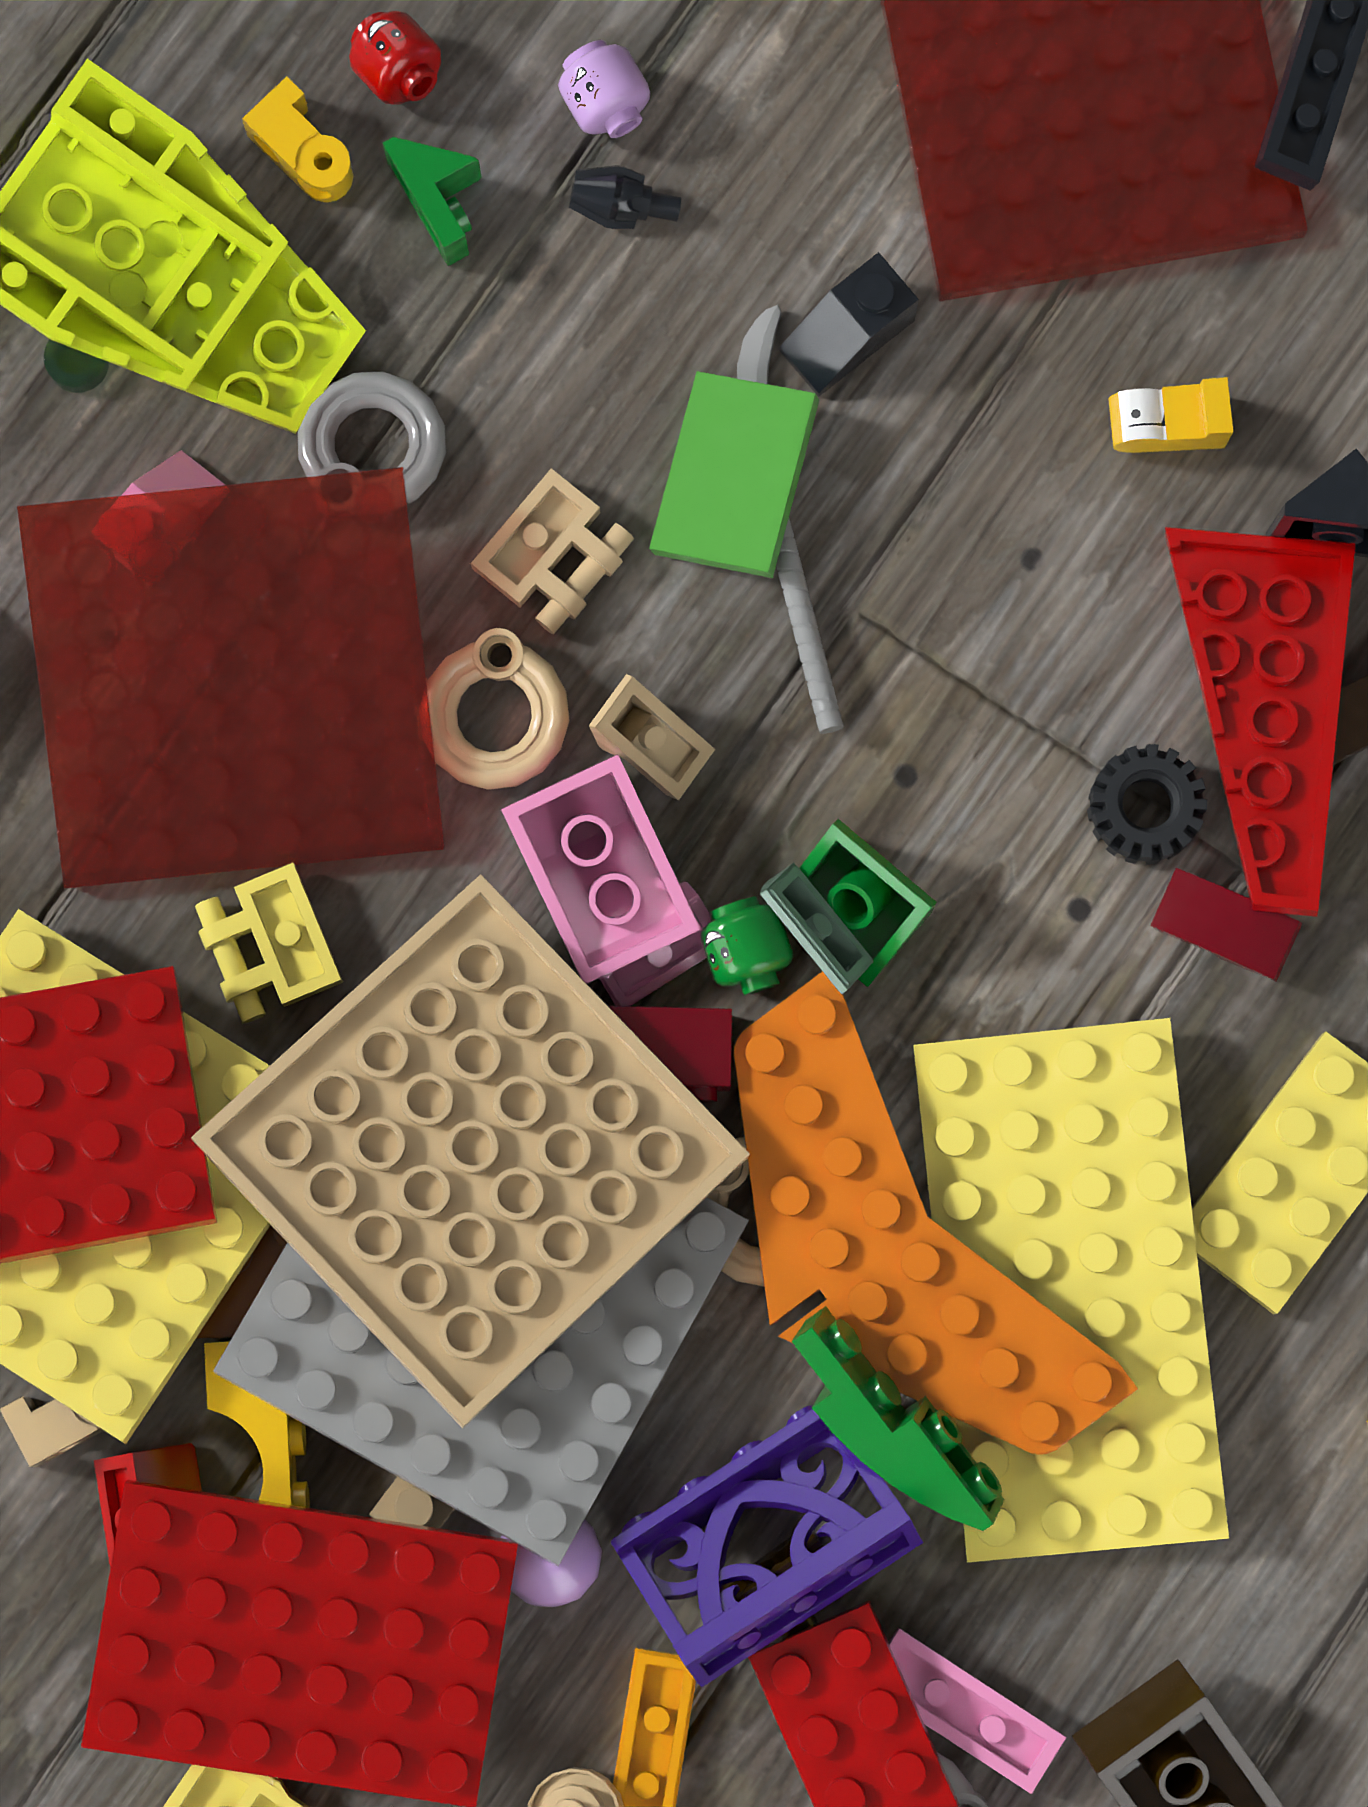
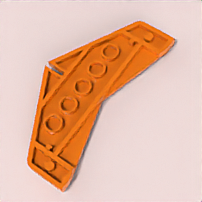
(849, 1222)

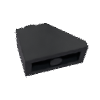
(850, 324)

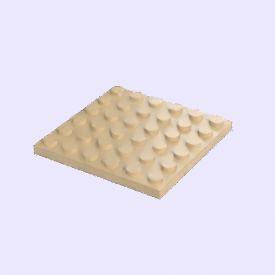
(470, 1149)

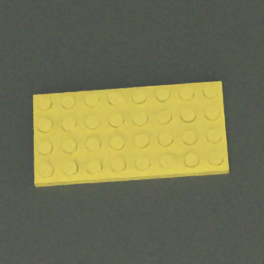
(1074, 1184)

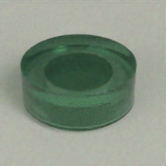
(73, 368)

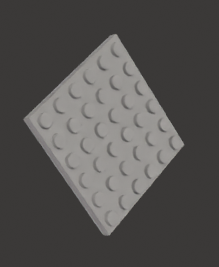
(543, 1443)

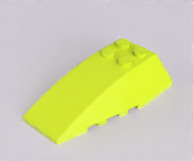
(160, 263)

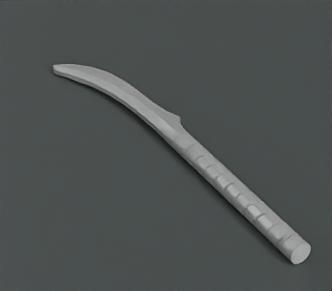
(754, 366)

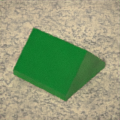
(867, 895)

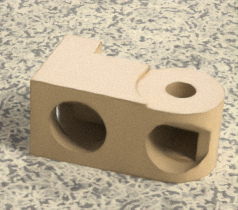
(46, 1430)

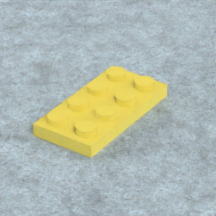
(1290, 1178)

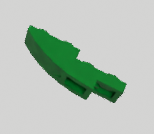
(907, 1447)

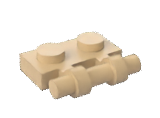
(538, 538)

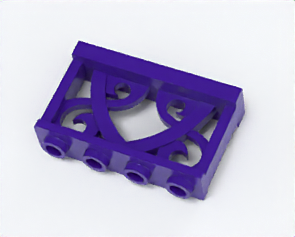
(780, 1603)

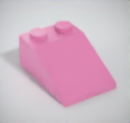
(600, 869)

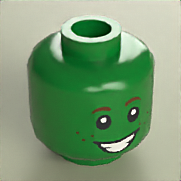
(746, 945)

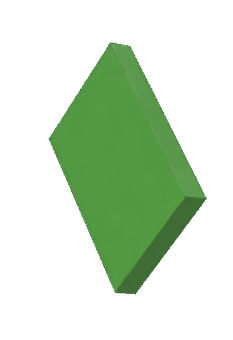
(734, 474)

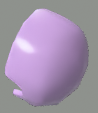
(551, 1586)

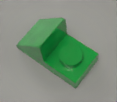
(429, 178)

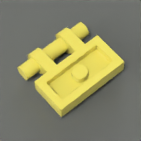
(287, 937)

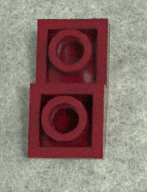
(1225, 924)

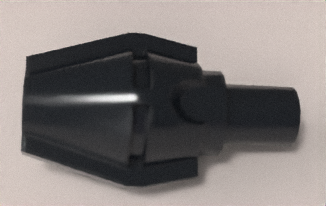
(618, 197)

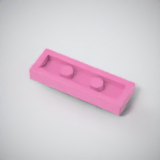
(975, 1714)

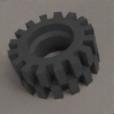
(1160, 768)

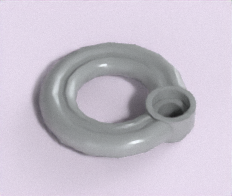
(379, 391)

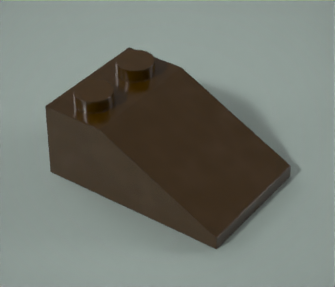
(1171, 1749)

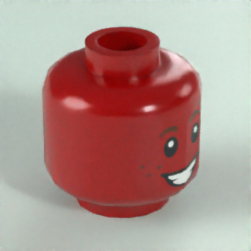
(394, 57)

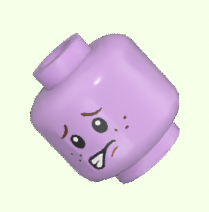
(604, 89)

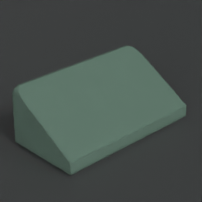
(816, 927)

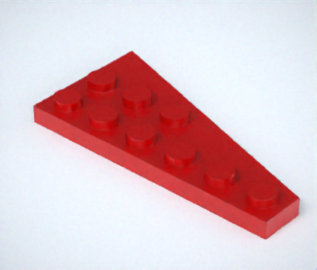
(1270, 667)

